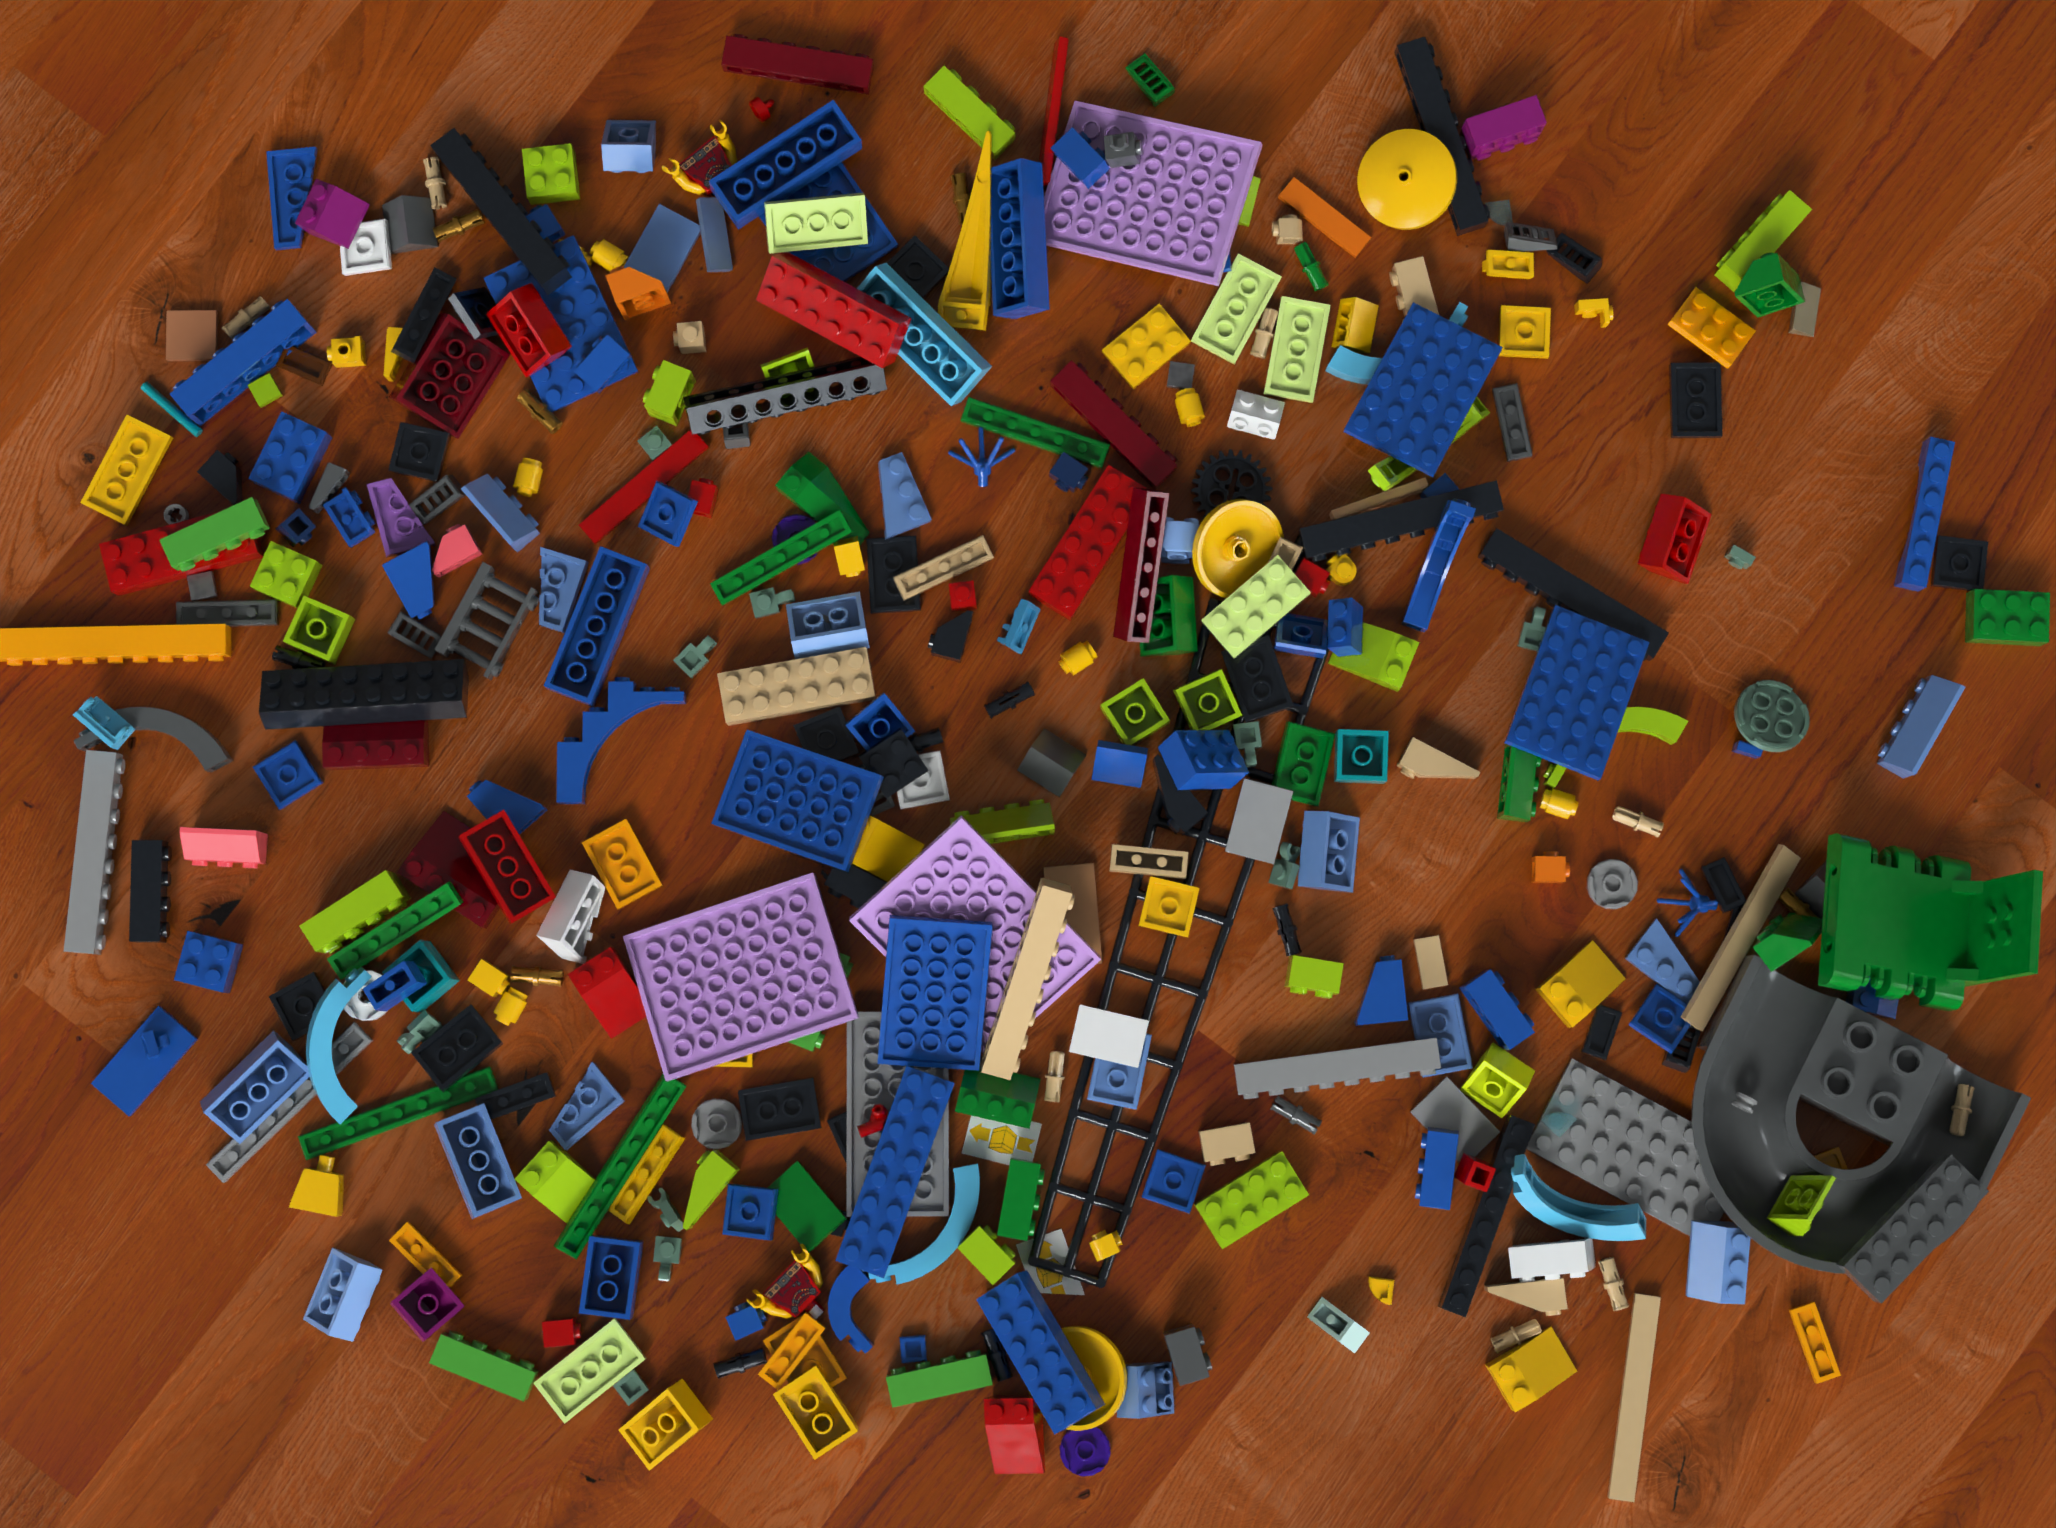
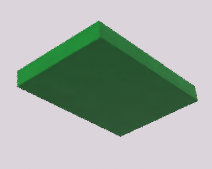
(1303, 762)
(805, 1207)

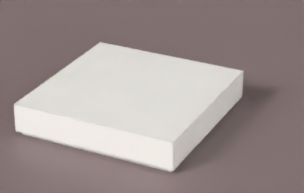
(369, 249)
(927, 788)

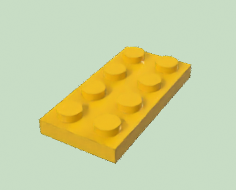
(126, 470)

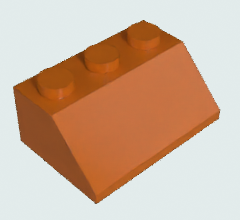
(636, 292)

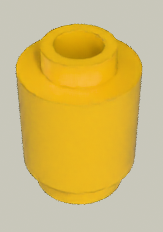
(608, 255)
(1189, 407)
(528, 477)
(1077, 658)
(1558, 803)
(510, 1006)

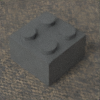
(1186, 1353)

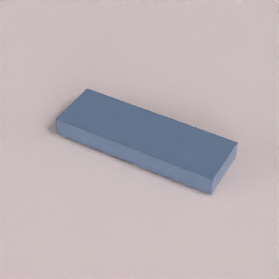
(714, 235)

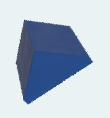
(1301, 635)
(878, 722)

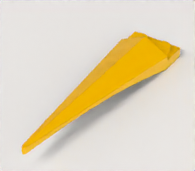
(968, 282)

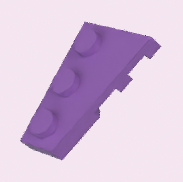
(395, 519)

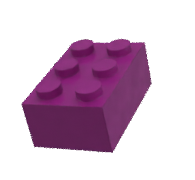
(1503, 128)

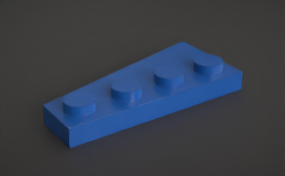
(289, 186)

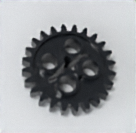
(1210, 485)

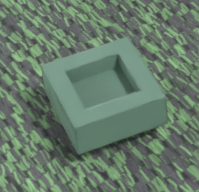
(654, 443)
(1739, 558)
(631, 1387)

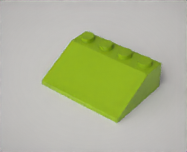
(1011, 823)

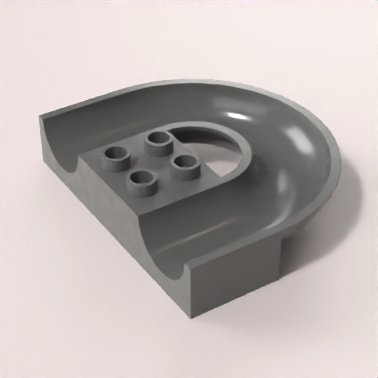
(1810, 1047)

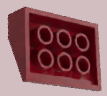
(449, 376)
(376, 745)
(442, 859)

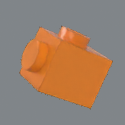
(1549, 868)

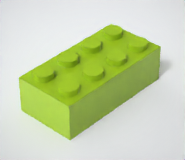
(1767, 235)
(356, 912)
(1251, 1199)

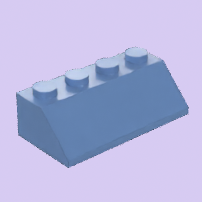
(1919, 726)
(255, 1087)
(477, 1161)

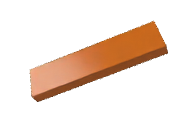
(1324, 217)

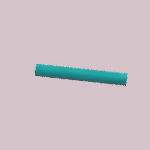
(171, 409)

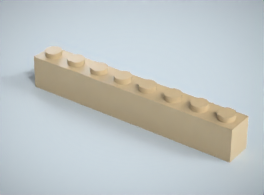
(1026, 979)

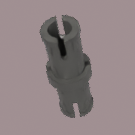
(1296, 1115)

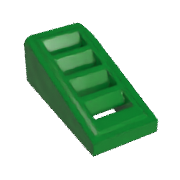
(1160, 96)

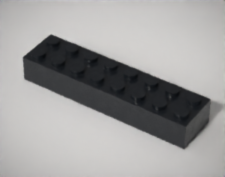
(364, 694)

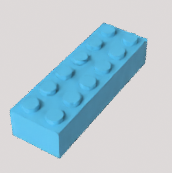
(930, 342)

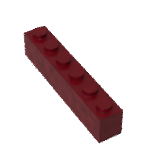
(797, 64)
(1113, 424)
(1141, 565)

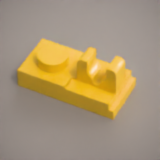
(1509, 264)

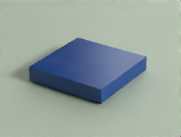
(667, 513)
(1119, 763)
(288, 775)
(1661, 1019)
(1173, 1181)
(750, 1211)

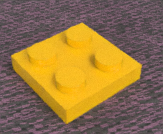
(1524, 331)
(1169, 906)

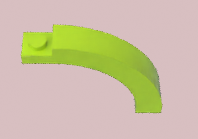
(1392, 471)
(1635, 719)

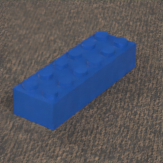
(786, 164)
(1018, 240)
(241, 362)
(597, 626)
(1040, 1351)

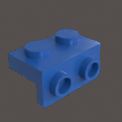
(349, 517)

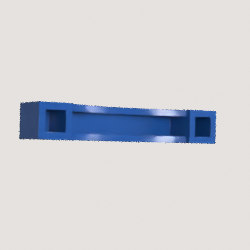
(1932, 482)

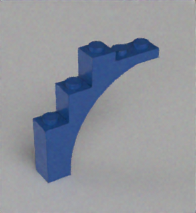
(1436, 564)
(577, 757)

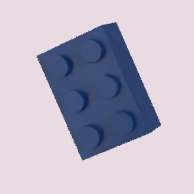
(290, 457)
(1203, 759)
(1497, 1009)
(611, 1277)

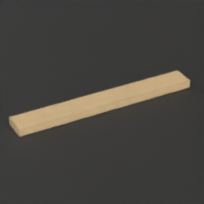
(1740, 937)
(1634, 1397)

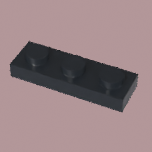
(518, 1096)

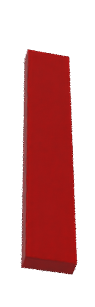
(1053, 107)
(639, 489)

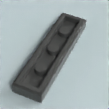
(228, 612)

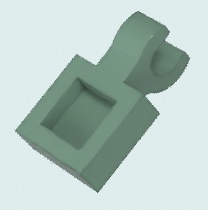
(767, 601)
(1532, 632)
(692, 658)
(1248, 738)
(1285, 870)
(420, 1030)
(670, 1215)
(666, 1251)

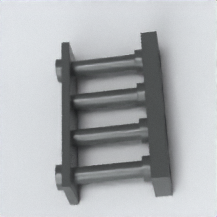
(474, 600)

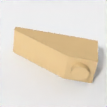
(1429, 762)
(1541, 1294)

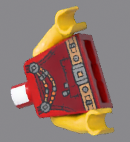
(704, 163)
(793, 1289)

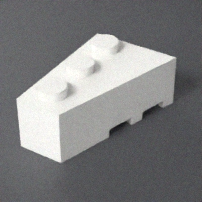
(571, 916)
(1552, 1259)

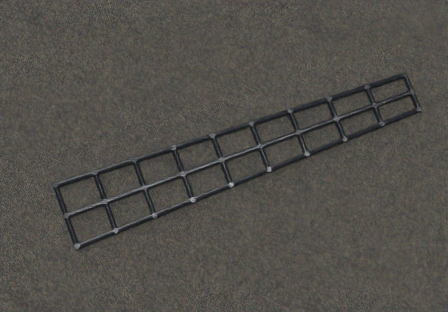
(1157, 979)

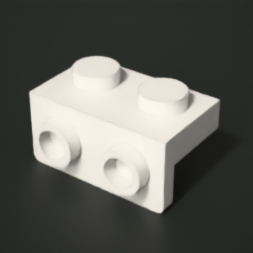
(1256, 414)

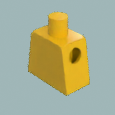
(320, 1189)

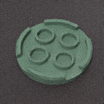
(1771, 716)

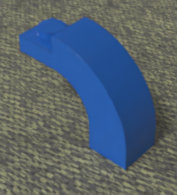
(839, 1307)

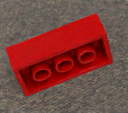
(507, 866)

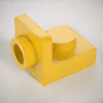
(1591, 307)

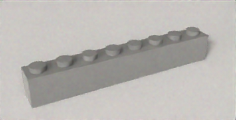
(94, 852)
(1337, 1066)

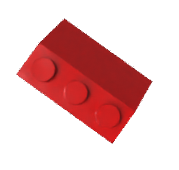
(528, 329)
(1674, 538)

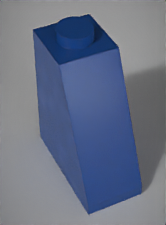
(413, 579)
(492, 799)
(1384, 994)

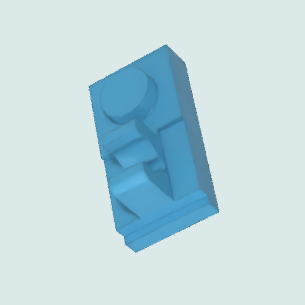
(1021, 627)

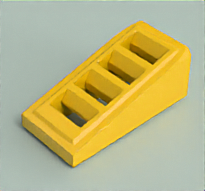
(392, 360)

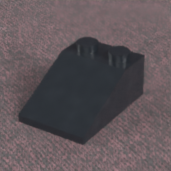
(1179, 805)

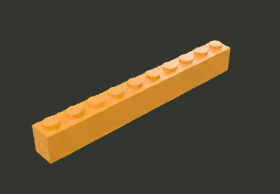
(115, 643)

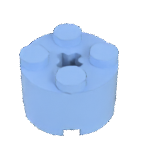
(1178, 540)

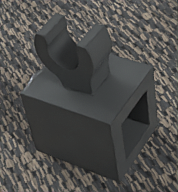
(1122, 149)

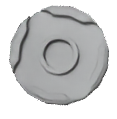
(1612, 884)
(716, 1123)

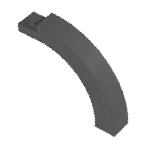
(198, 739)

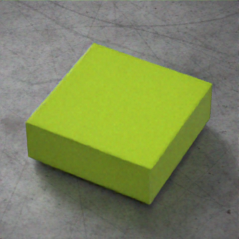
(265, 390)

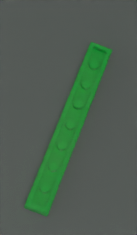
(397, 1114)
(619, 1166)

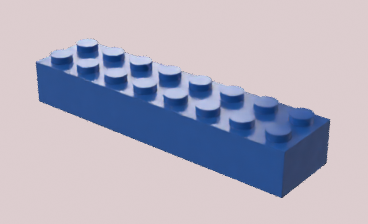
(895, 1172)

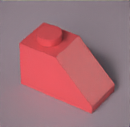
(455, 550)

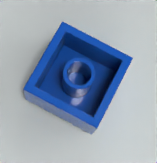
(208, 962)

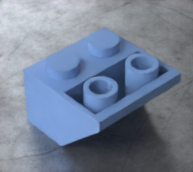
(1148, 1390)

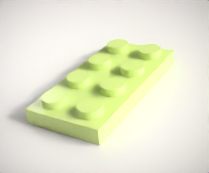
(816, 223)
(1236, 309)
(1297, 349)
(1255, 606)
(589, 1370)

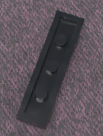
(424, 315)

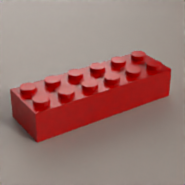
(833, 309)
(1086, 545)
(141, 562)

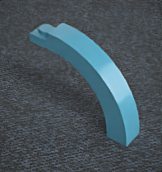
(1361, 368)
(320, 1044)
(963, 1212)
(1574, 1216)

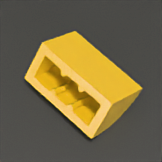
(1355, 325)

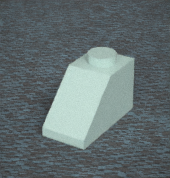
(1338, 1325)

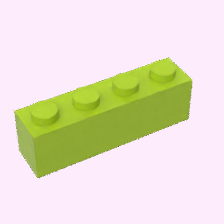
(969, 111)

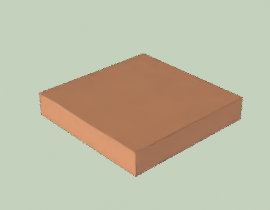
(191, 335)

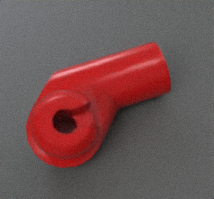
(876, 1121)

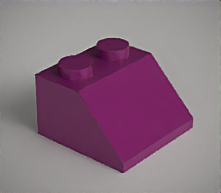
(332, 214)
(427, 1304)

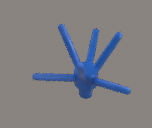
(982, 466)
(1697, 903)

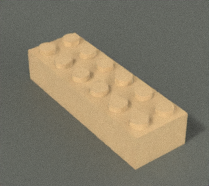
(796, 686)

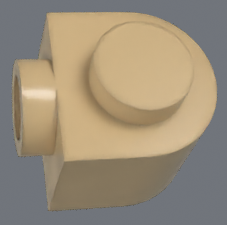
(1287, 230)

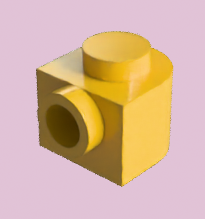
(1341, 570)
(1105, 1244)

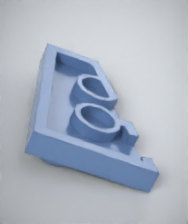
(901, 498)
(560, 585)
(1663, 963)
(587, 1107)

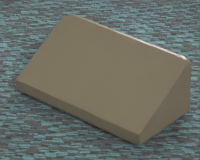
(1805, 314)

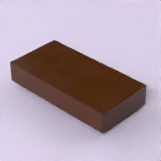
(304, 365)

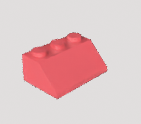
(224, 846)

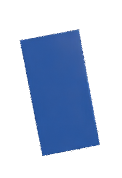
(130, 1076)

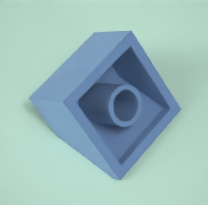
(629, 146)

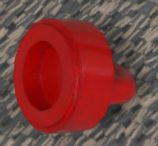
(761, 108)

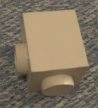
(690, 337)

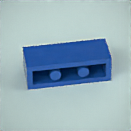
(1437, 1168)

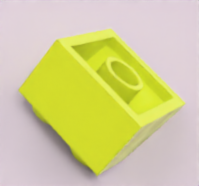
(1497, 1080)

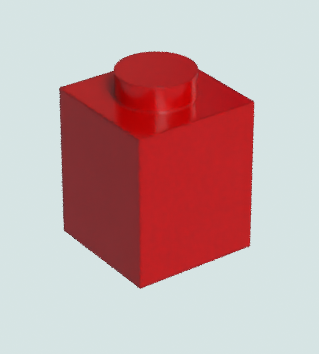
(705, 494)
(1313, 577)
(962, 596)
(1475, 1172)
(561, 1332)

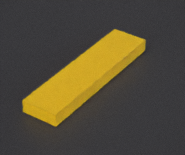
(646, 1174)

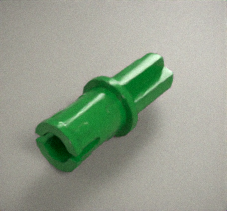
(1310, 266)

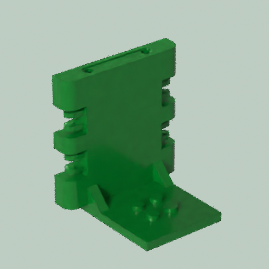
(1923, 924)

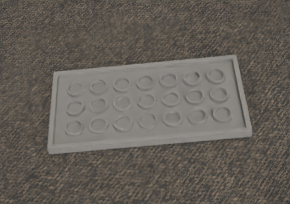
(878, 1084)
(1627, 1148)

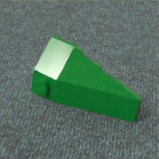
(818, 494)

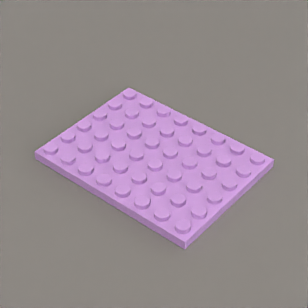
(1160, 215)
(969, 880)
(740, 977)

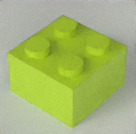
(551, 174)
(667, 393)
(285, 575)
(319, 630)
(1207, 701)
(1135, 713)
(1313, 975)
(987, 1253)

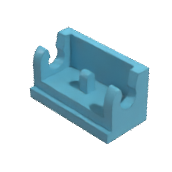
(104, 722)

